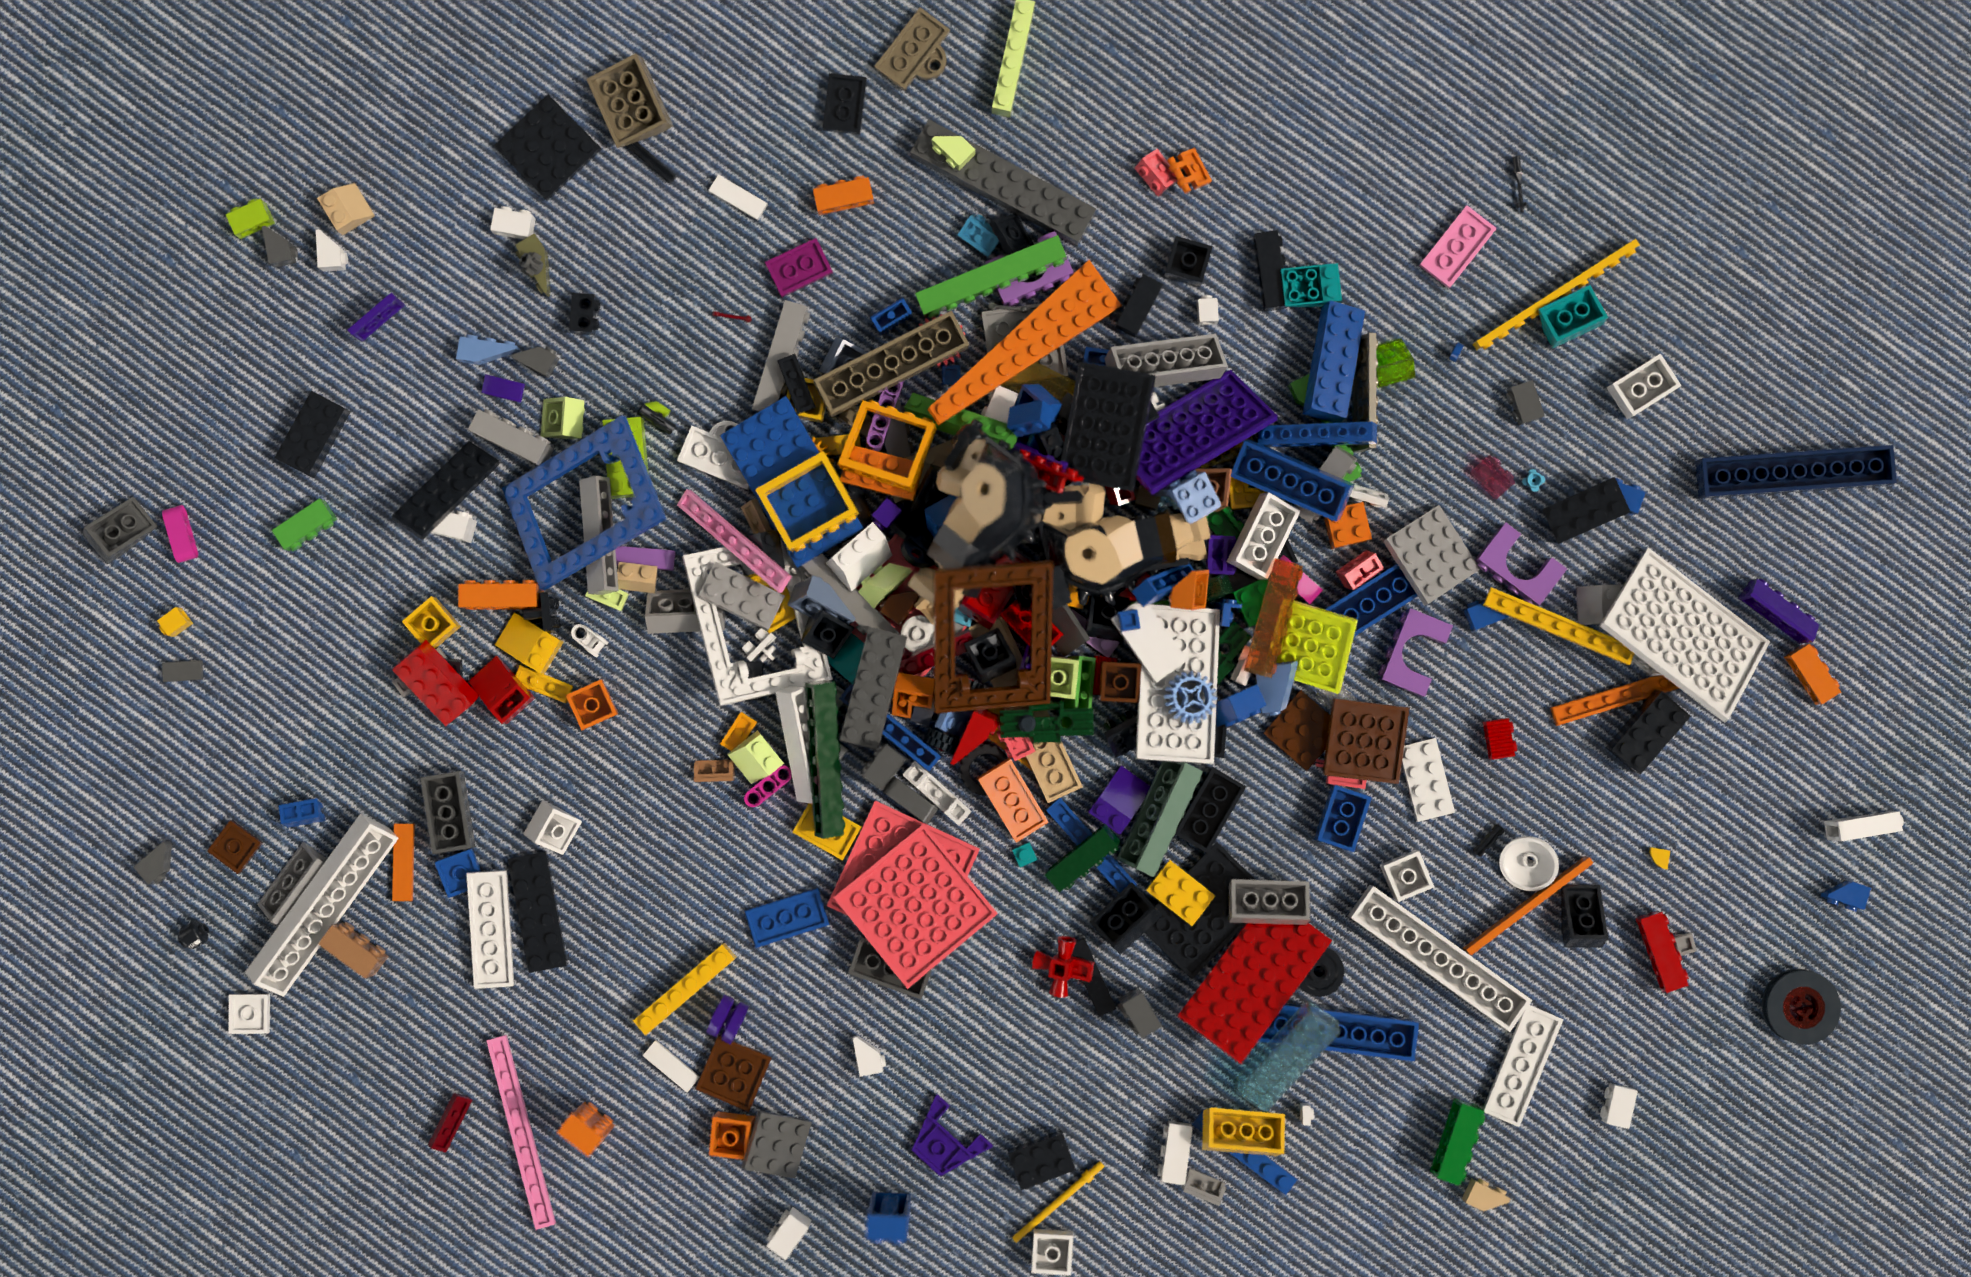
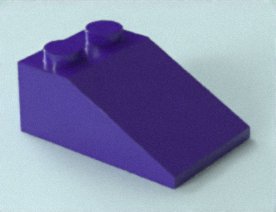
(1119, 800)

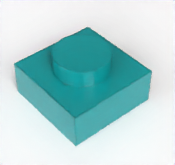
(1024, 854)

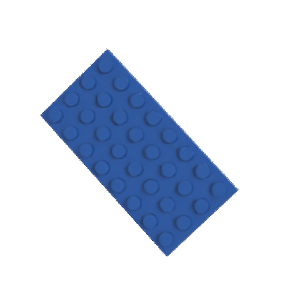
(774, 444)

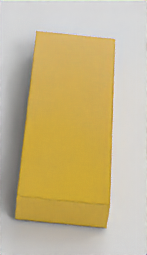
(544, 684)

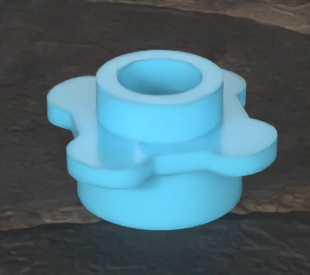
(1539, 479)

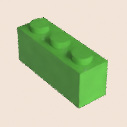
(304, 525)

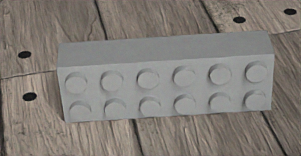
(1173, 359)

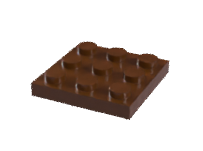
(1300, 730)
(733, 1073)

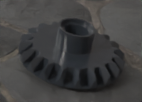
(1331, 975)

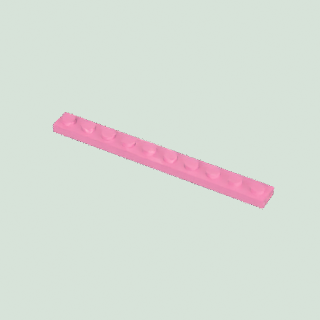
(521, 1132)

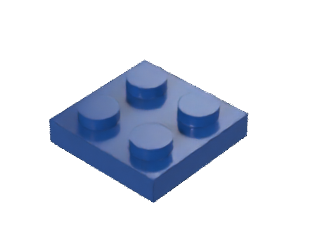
(454, 871)

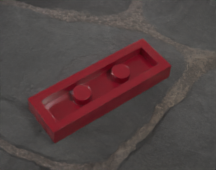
(449, 1122)

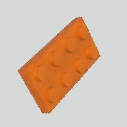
(882, 461)
(1012, 800)

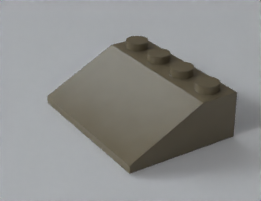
(629, 101)

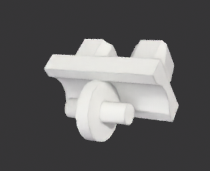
(766, 639)

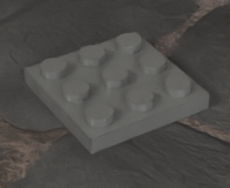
(776, 1144)

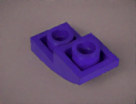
(503, 388)

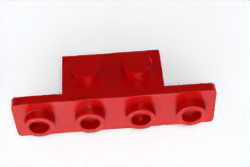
(1052, 472)

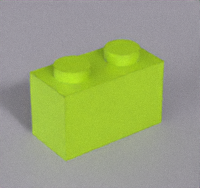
(249, 218)

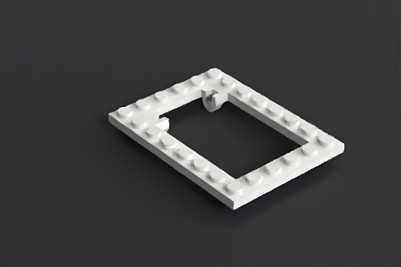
(729, 685)

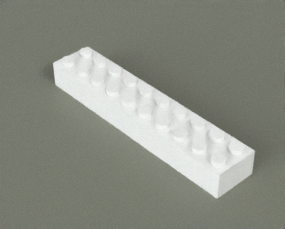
(321, 905)
(1439, 958)

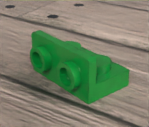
(1224, 524)

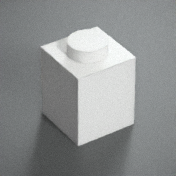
(1207, 310)

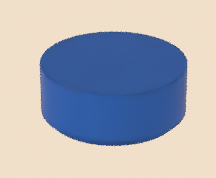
(1456, 352)

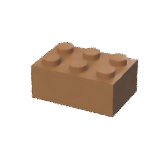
(354, 949)

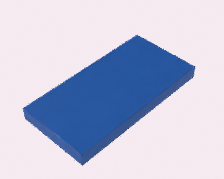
(787, 917)

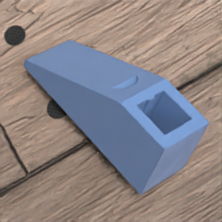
(478, 352)

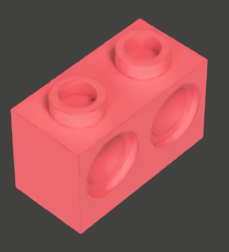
(1360, 570)

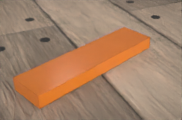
(403, 862)

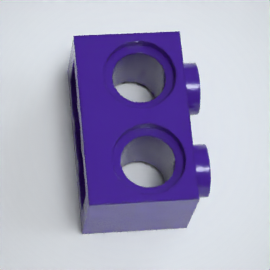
(886, 515)

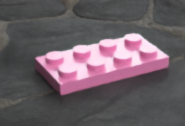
(1457, 247)

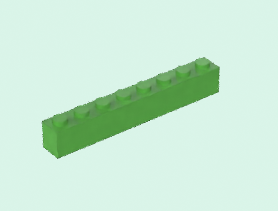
(991, 276)

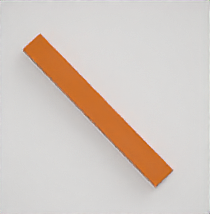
(1610, 699)
(1527, 905)

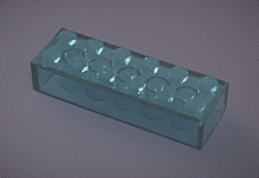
(1286, 1056)

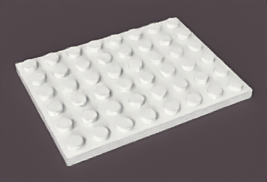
(1685, 634)

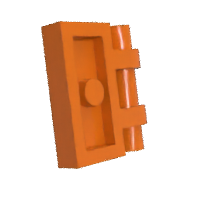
(1194, 169)

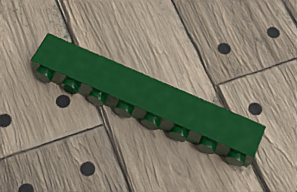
(824, 758)

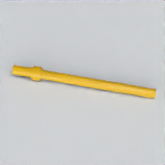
(1087, 1177)

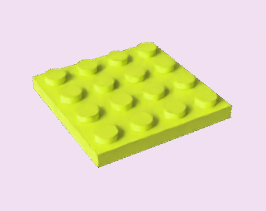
(1319, 644)

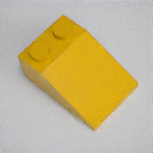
(529, 643)

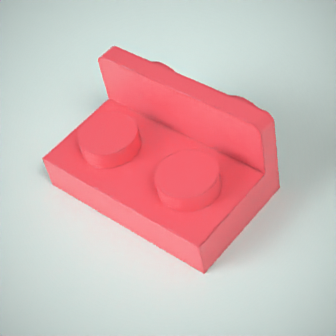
(1156, 172)
(1017, 746)

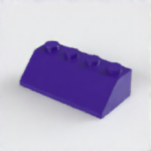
(1779, 611)

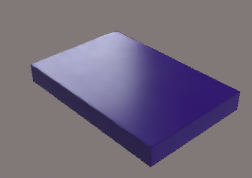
(376, 317)

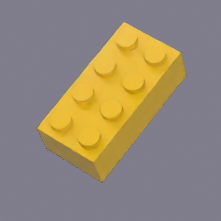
(1243, 1131)

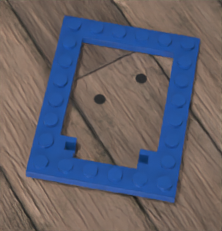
(639, 517)

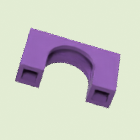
(1019, 290)
(1493, 559)
(1395, 671)

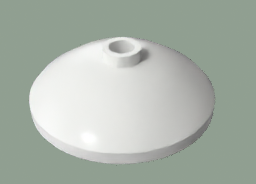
(1526, 873)

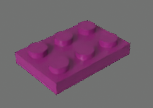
(799, 267)

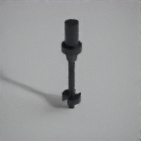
(1517, 172)

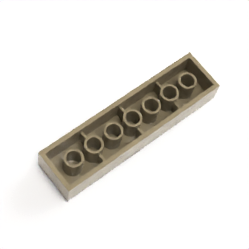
(891, 363)

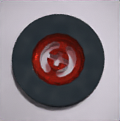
(1812, 1023)

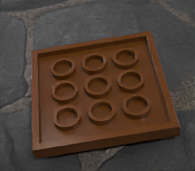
(1365, 741)

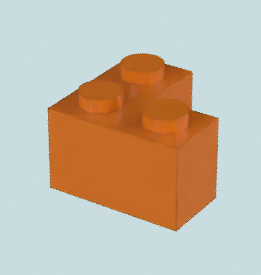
(911, 692)

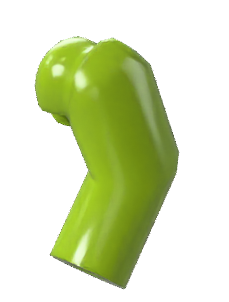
(658, 407)

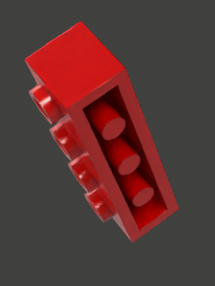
(1662, 952)

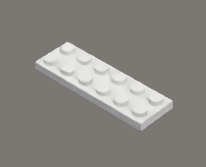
(490, 929)
(1522, 1065)

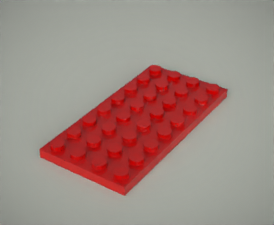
(1252, 984)

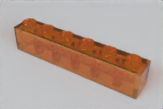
(1273, 618)

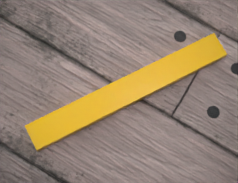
(1558, 625)

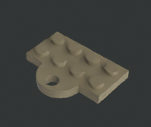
(915, 51)

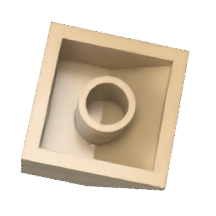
(346, 207)

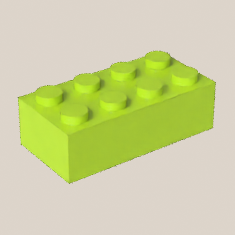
(619, 482)

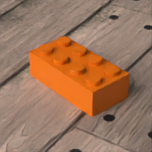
(499, 596)
(586, 1128)

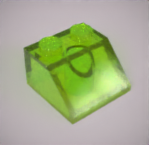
(1394, 363)

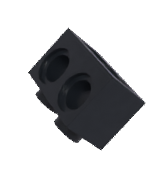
(578, 314)

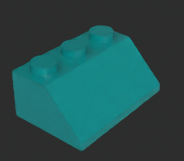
(1572, 316)

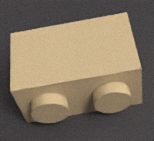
(637, 577)

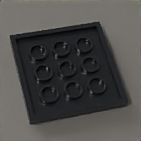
(547, 147)

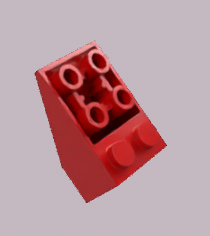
(501, 690)

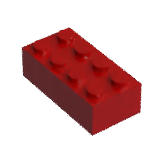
(435, 682)

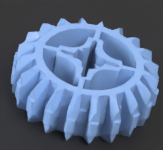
(1197, 702)

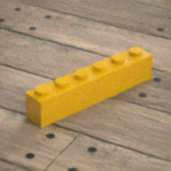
(684, 989)

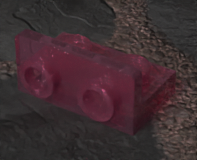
(1492, 476)

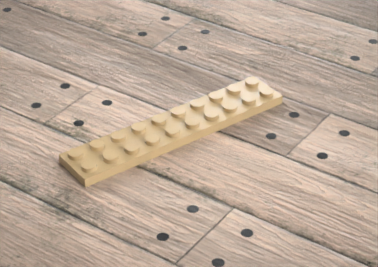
(1050, 761)

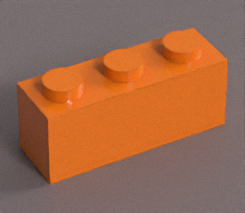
(843, 195)
(1813, 674)

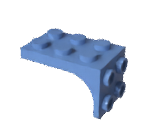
(1192, 495)

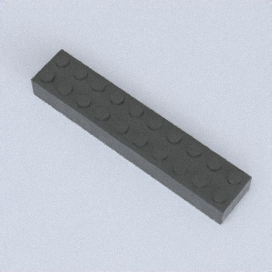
(1009, 187)

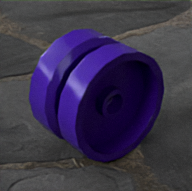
(725, 1018)

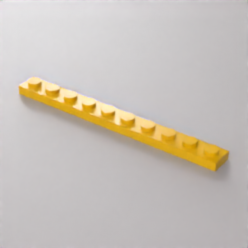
(1566, 289)

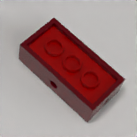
(990, 600)

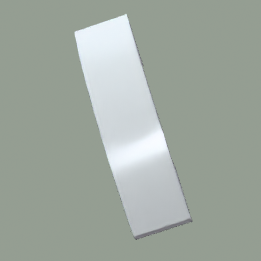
(937, 793)

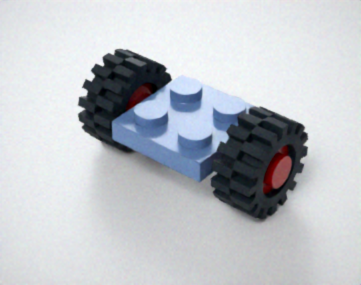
(950, 723)

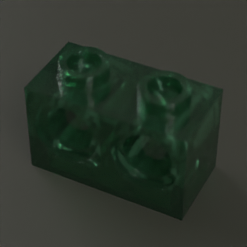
(1218, 588)

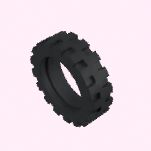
(967, 760)

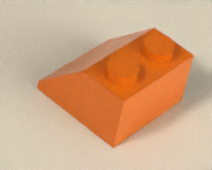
(1190, 591)

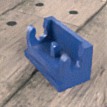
(301, 813)

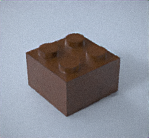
(1119, 681)

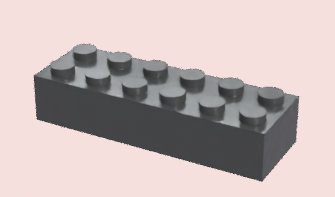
(873, 688)

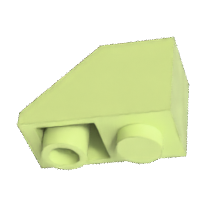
(954, 148)

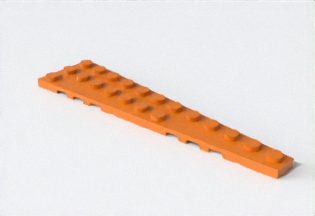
(1060, 318)

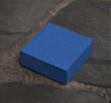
(950, 374)
(1129, 620)

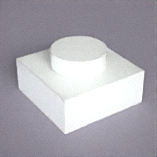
(1306, 1114)

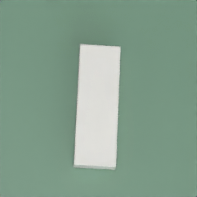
(738, 197)
(671, 1066)

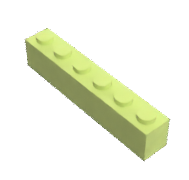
(1013, 57)

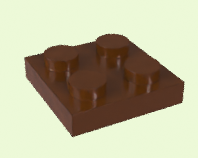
(235, 847)

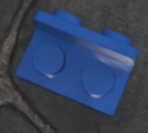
(1226, 614)

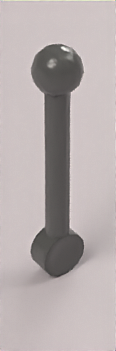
(992, 306)

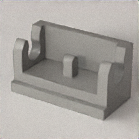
(1204, 1187)

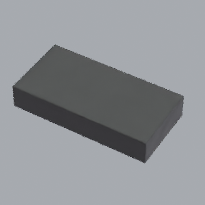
(182, 671)

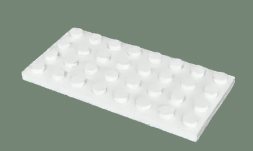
(1158, 733)

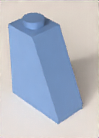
(1278, 688)

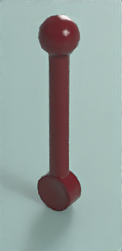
(717, 314)

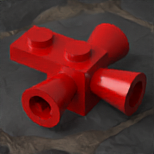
(1063, 966)

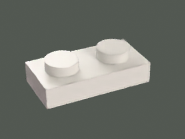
(1374, 497)

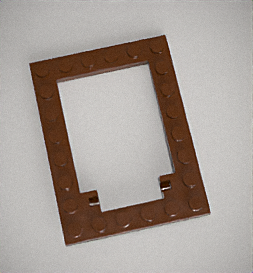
(1033, 688)

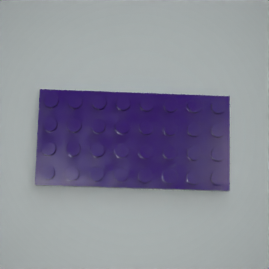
(1200, 429)

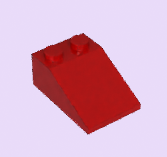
(978, 730)

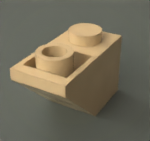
(1484, 1197)

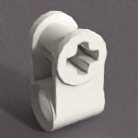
(589, 640)

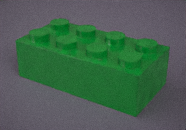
(1457, 1142)

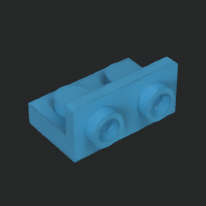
(979, 234)

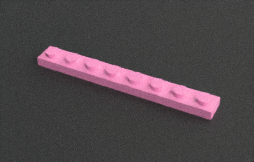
(734, 541)

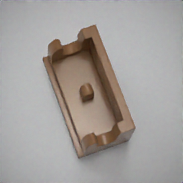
(714, 770)

